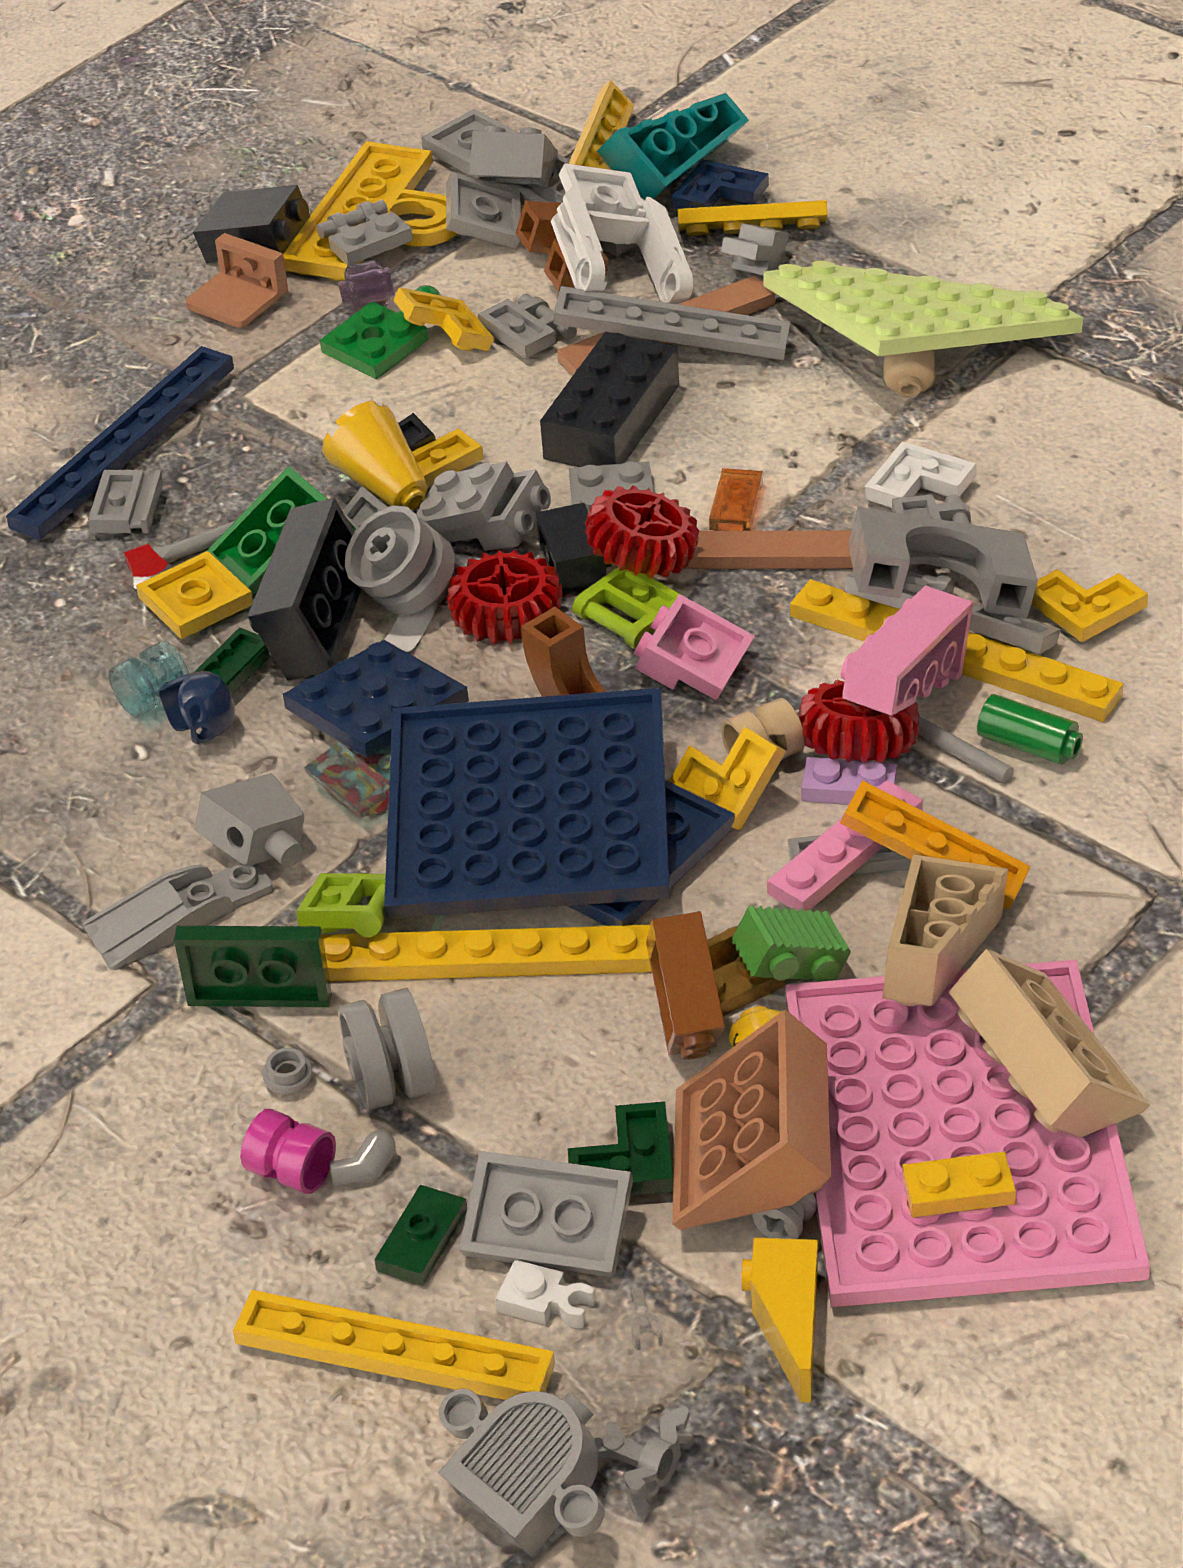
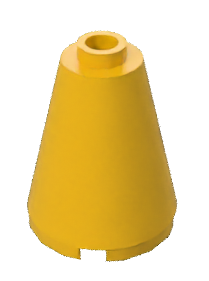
(376, 455)

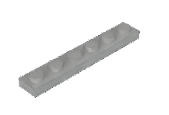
(671, 323)

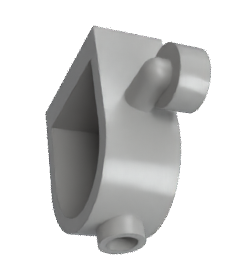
(525, 1464)

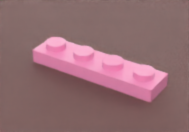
(828, 861)

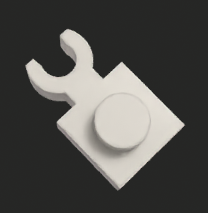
(538, 1292)

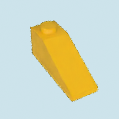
(784, 1303)

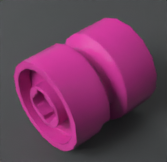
(288, 1151)

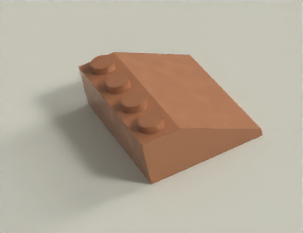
(753, 1127)

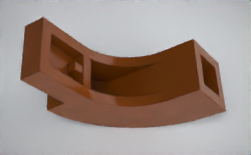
(558, 655)

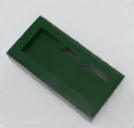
(237, 658)
(421, 1235)

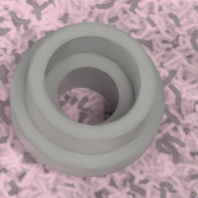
(286, 1071)

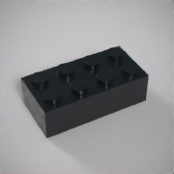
(610, 401)
(306, 591)

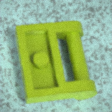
(632, 594)
(336, 899)

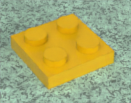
(194, 594)

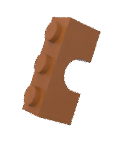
(539, 237)

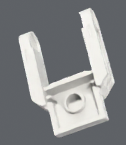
(609, 209)

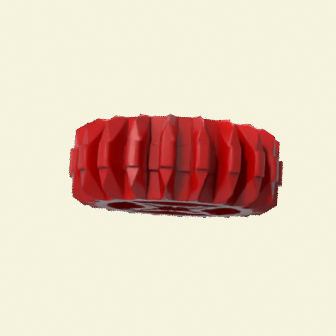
(642, 531)
(502, 594)
(853, 730)

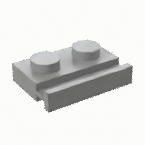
(125, 501)

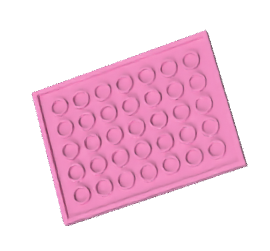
(923, 1090)

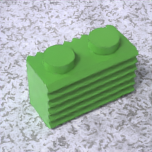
(790, 944)

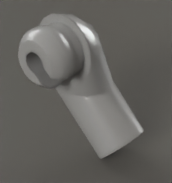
(368, 1162)

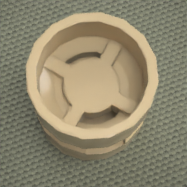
(773, 721)

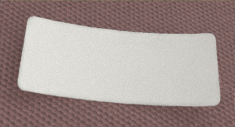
(410, 628)

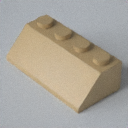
(1044, 1047)

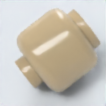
(909, 370)

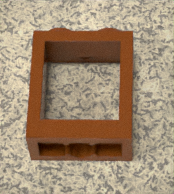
(685, 985)

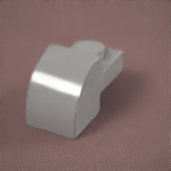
(756, 248)

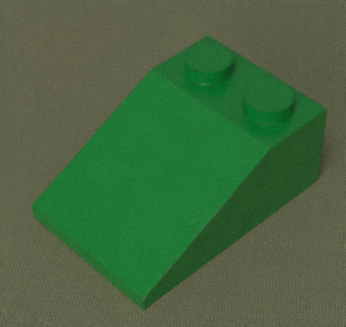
(252, 538)

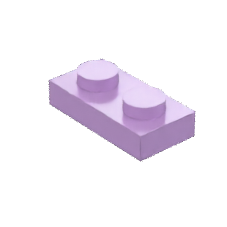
(838, 780)

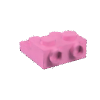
(692, 648)

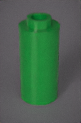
(1029, 729)

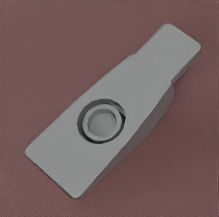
(183, 897)

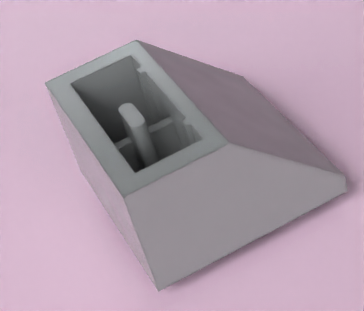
(512, 157)

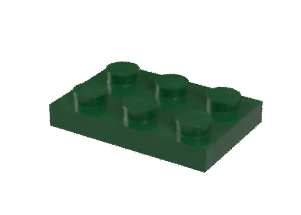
(253, 966)

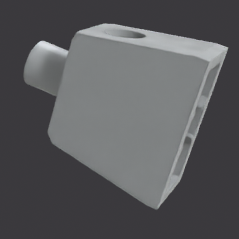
(252, 821)

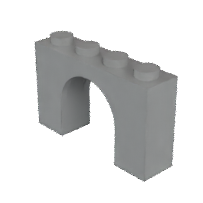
(992, 558)

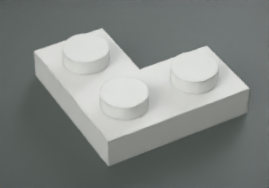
(916, 468)

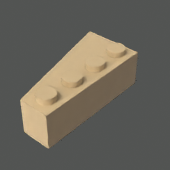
(940, 925)

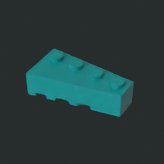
(671, 146)

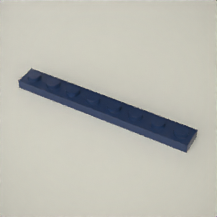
(119, 443)

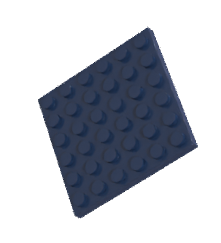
(527, 804)

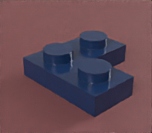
(716, 180)

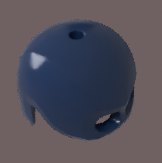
(198, 702)

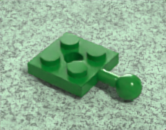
(375, 338)

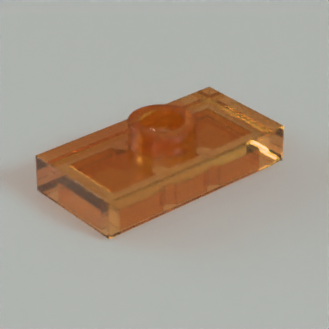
(735, 500)

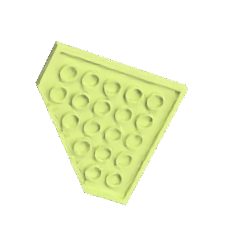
(917, 313)

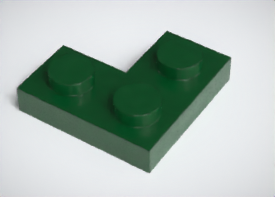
(641, 1148)

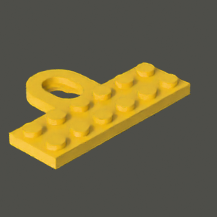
(372, 175)

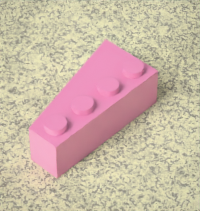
(910, 653)

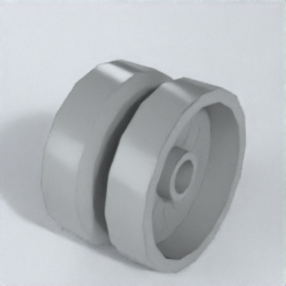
(399, 560)
(379, 1050)

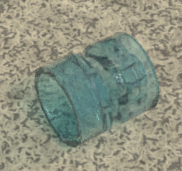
(138, 680)

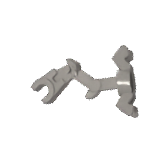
(653, 1461)

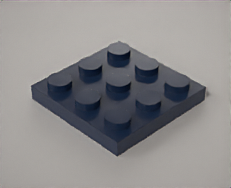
(358, 695)

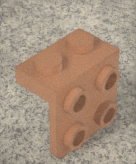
(245, 287)

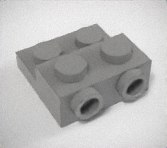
(512, 516)

